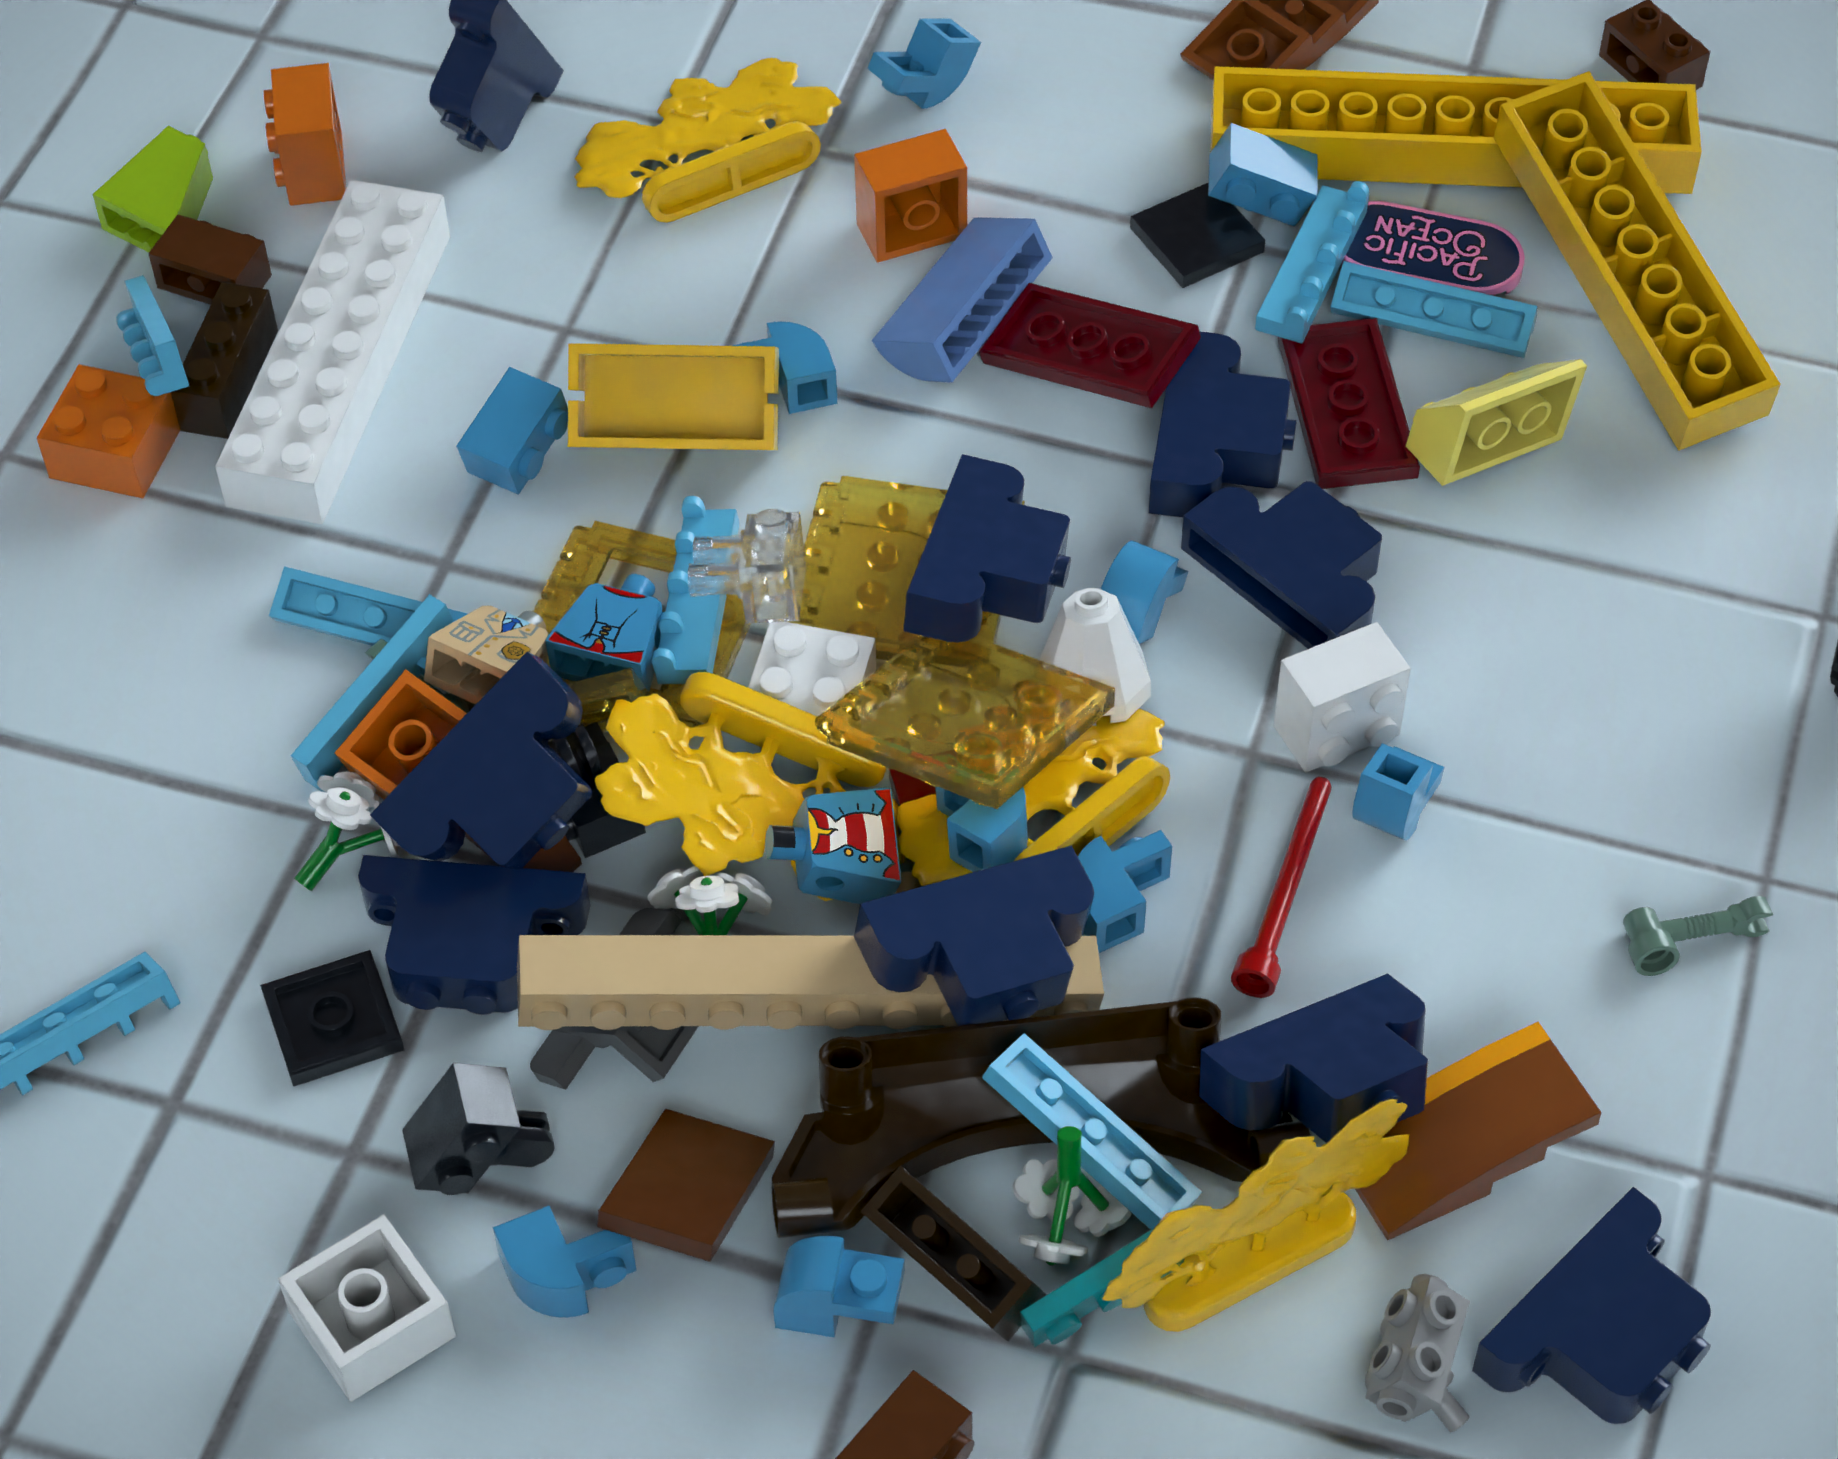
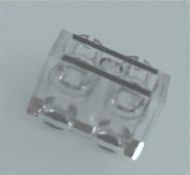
(759, 565)

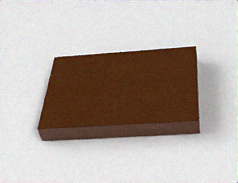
(686, 1185)

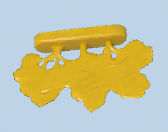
(717, 120)
(718, 793)
(1105, 813)
(1269, 1231)

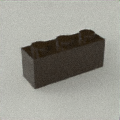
(225, 360)
(952, 1252)

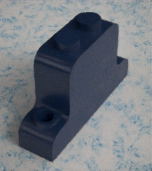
(490, 73)
(462, 926)
(1603, 1321)

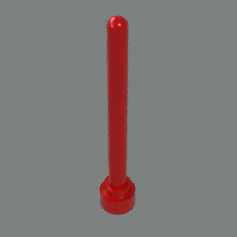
(1258, 968)

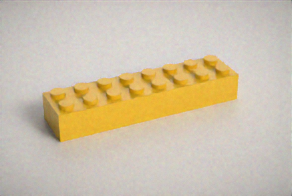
(1635, 261)

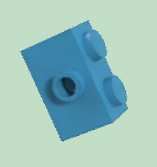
(1263, 174)
(514, 431)

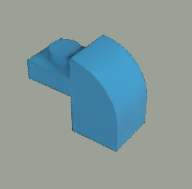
(932, 64)
(805, 366)
(1142, 583)
(1395, 790)
(984, 835)
(1117, 880)
(556, 1274)
(828, 1282)

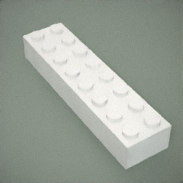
(333, 353)

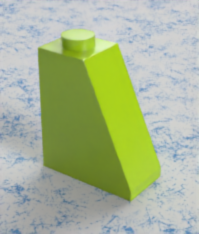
(155, 187)

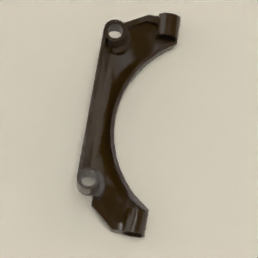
(925, 1104)

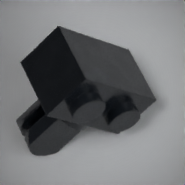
(591, 825)
(469, 1127)

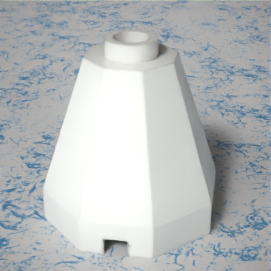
(1098, 643)

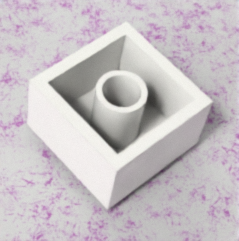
(811, 665)
(1341, 697)
(367, 1307)

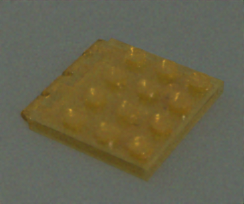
(864, 558)
(965, 716)

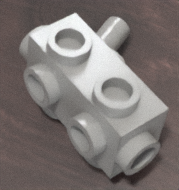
(1417, 1353)

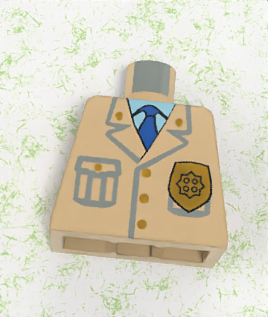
(480, 650)

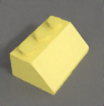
(1495, 420)

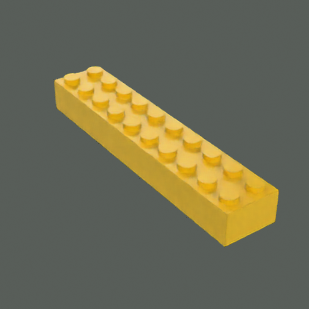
(1435, 124)

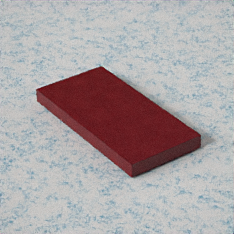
(1090, 345)
(1348, 405)

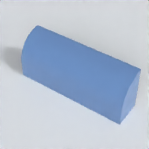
(963, 298)

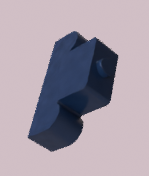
(1218, 428)
(986, 555)
(1295, 562)
(494, 775)
(984, 936)
(1322, 1061)

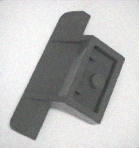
(646, 1047)

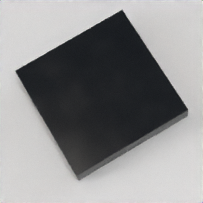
(1197, 235)
(332, 1018)

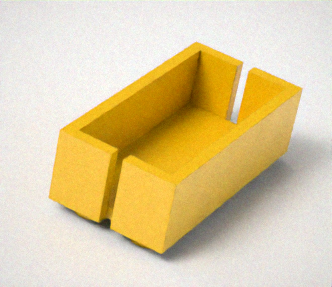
(673, 396)

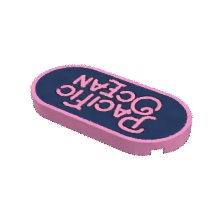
(1438, 248)

